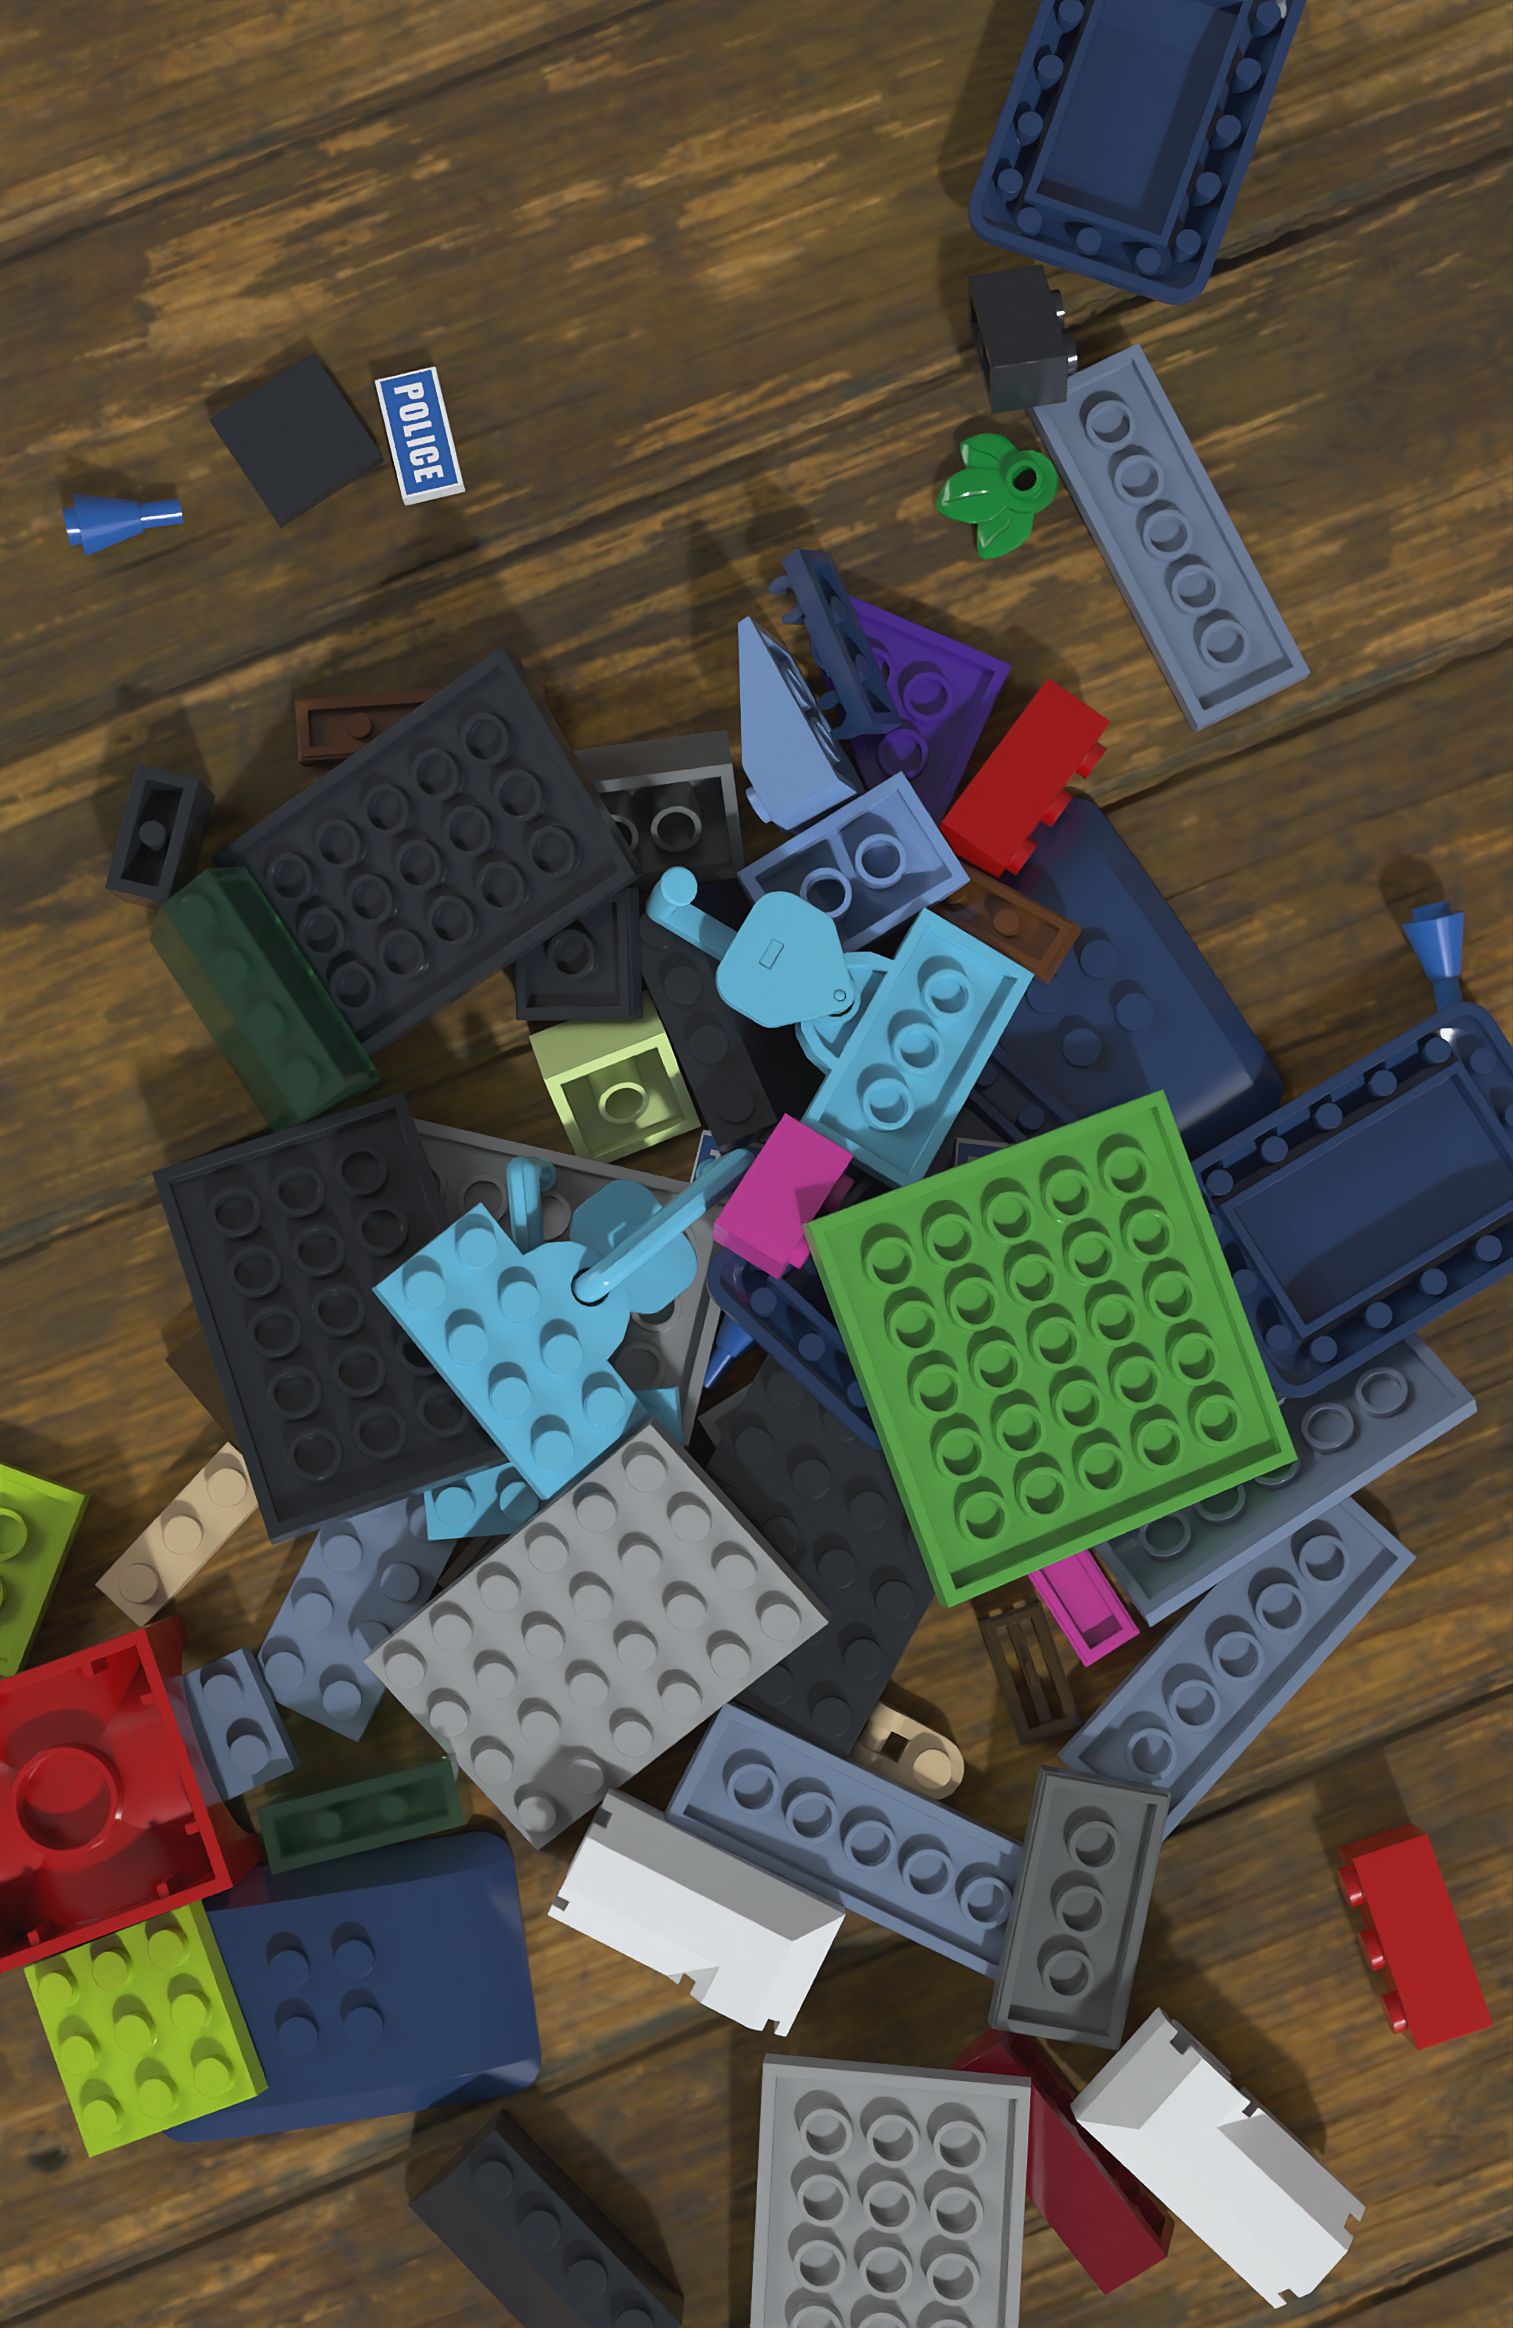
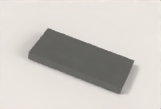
(1079, 1907)

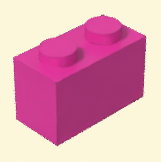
(784, 1188)

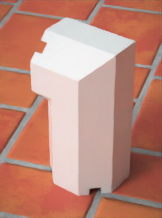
(697, 1912)
(1219, 2160)

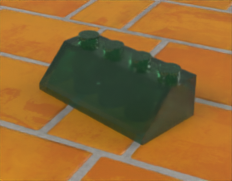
(260, 999)

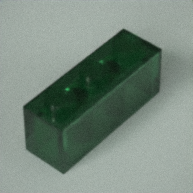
(364, 1811)

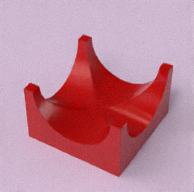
(106, 1797)

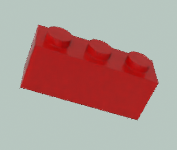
(1025, 782)
(1412, 1937)

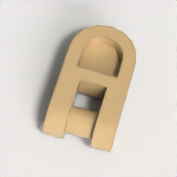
(925, 1763)

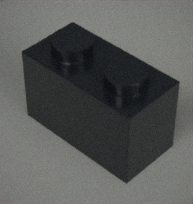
(1020, 338)
(159, 837)

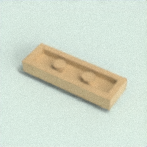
(182, 1538)

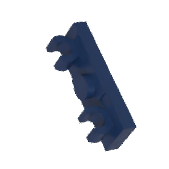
(837, 644)

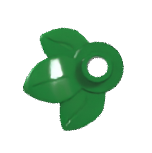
(988, 493)

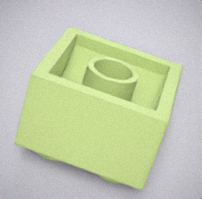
(615, 1083)

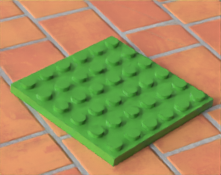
(1049, 1346)

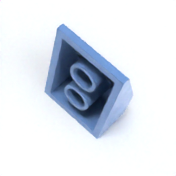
(786, 739)
(864, 866)

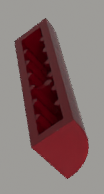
(1071, 2178)

